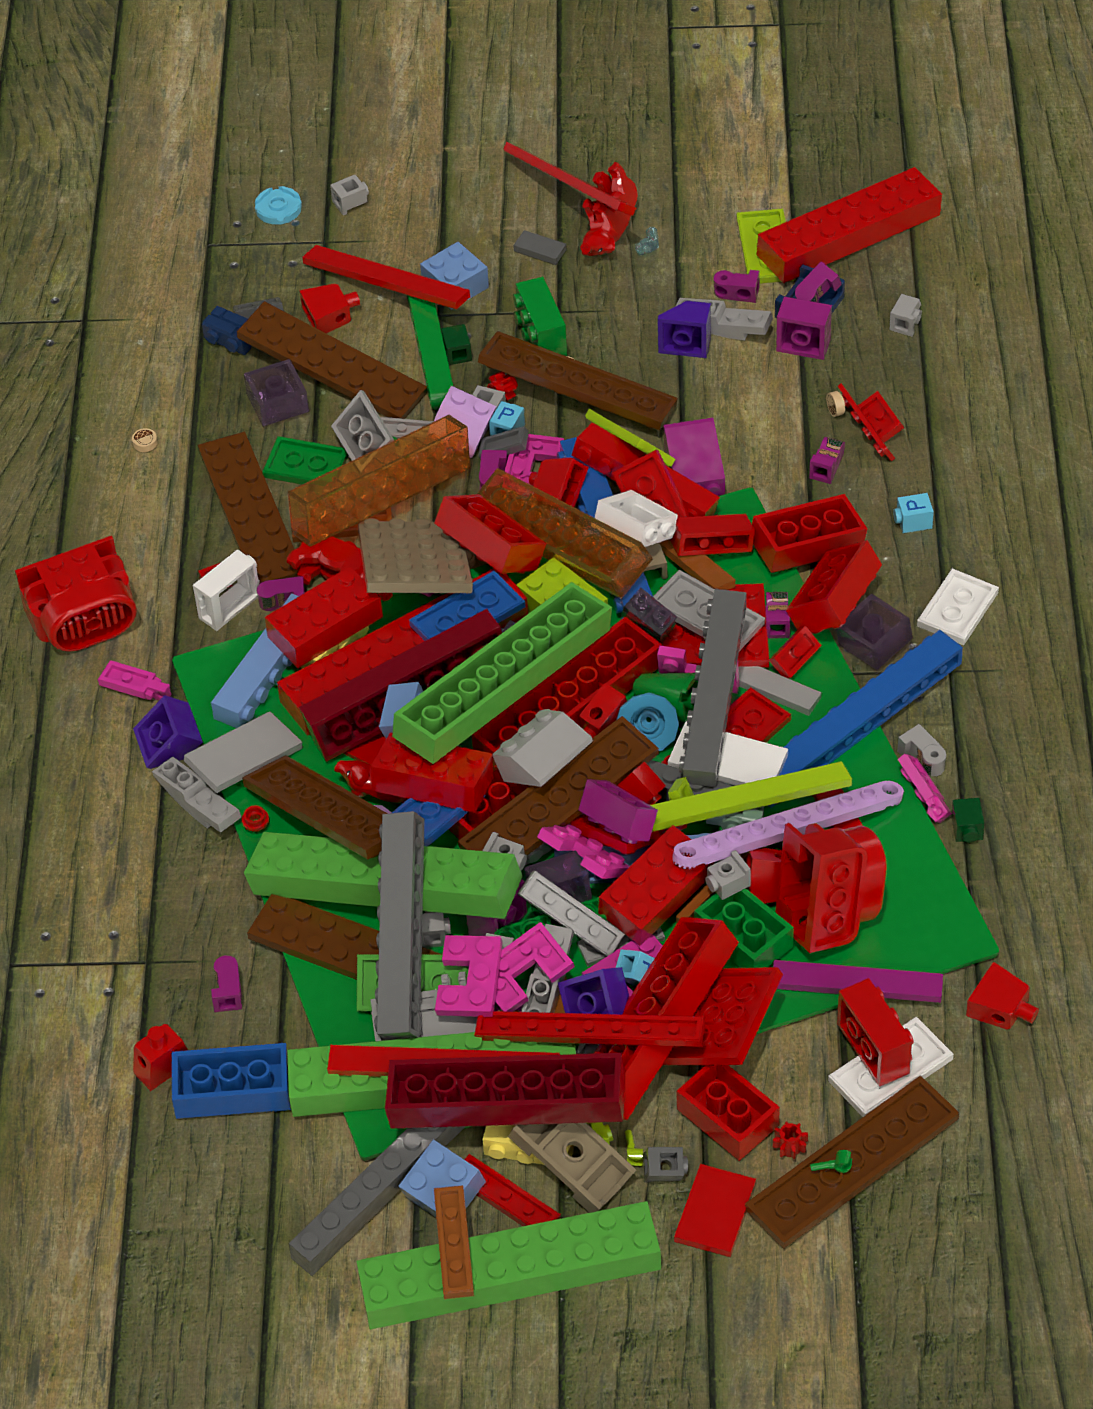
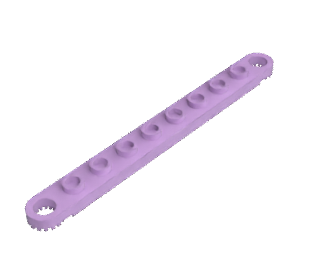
(771, 828)

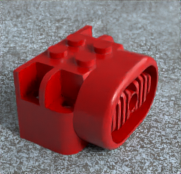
(78, 596)
(830, 883)

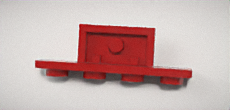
(877, 417)

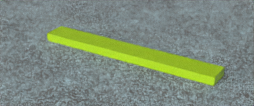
(751, 795)

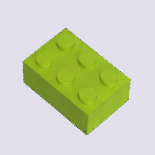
(549, 580)

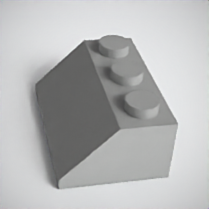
(361, 427)
(540, 748)

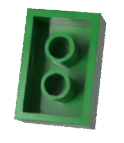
(539, 316)
(759, 930)

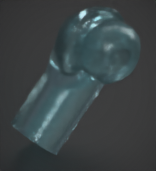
(649, 243)

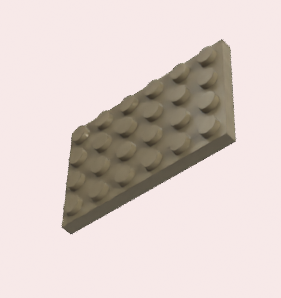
(412, 558)

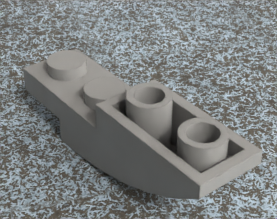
(734, 322)
(195, 796)
(540, 991)

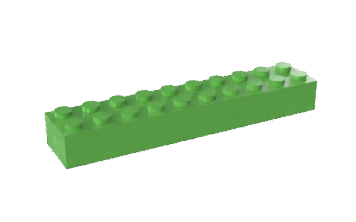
(501, 672)
(330, 872)
(317, 1092)
(513, 1264)

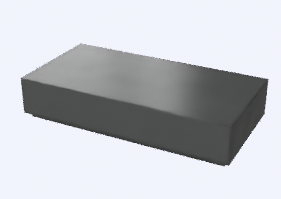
(540, 247)
(512, 441)

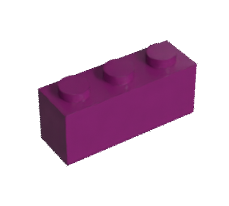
(618, 811)

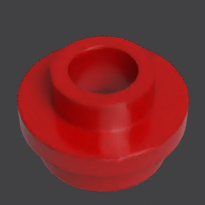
(255, 813)

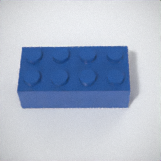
(230, 1080)

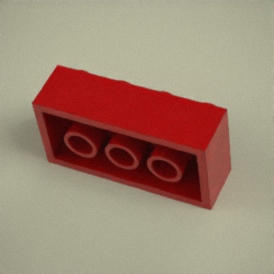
(806, 532)
(490, 534)
(834, 587)
(323, 617)
(452, 781)
(651, 889)

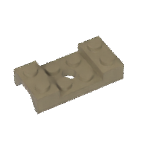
(592, 1176)

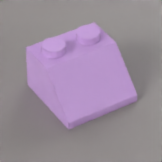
(469, 411)

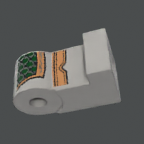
(923, 747)

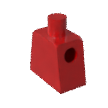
(327, 306)
(560, 478)
(601, 710)
(764, 873)
(1001, 999)
(154, 1055)

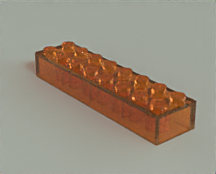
(379, 480)
(571, 536)

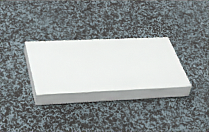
(741, 758)
(862, 1091)

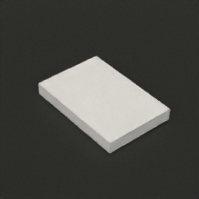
(958, 606)

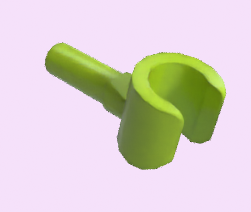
(634, 1155)

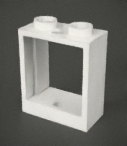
(637, 517)
(219, 610)

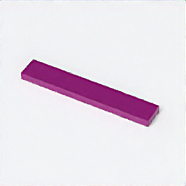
(832, 978)

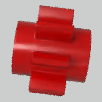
(505, 383)
(790, 1140)

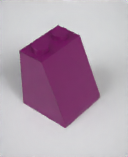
(696, 453)

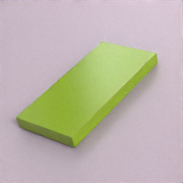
(749, 226)
(627, 436)

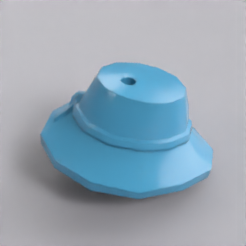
(664, 721)

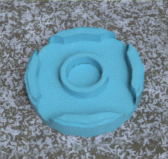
(278, 205)

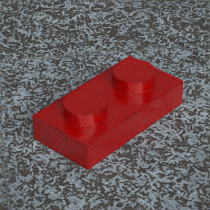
(795, 652)

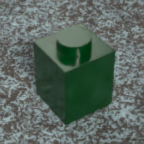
(457, 344)
(967, 819)

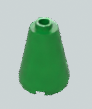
(672, 686)

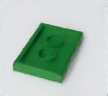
(302, 460)

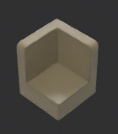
(658, 560)

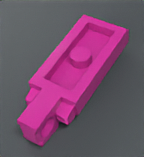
(133, 681)
(926, 788)

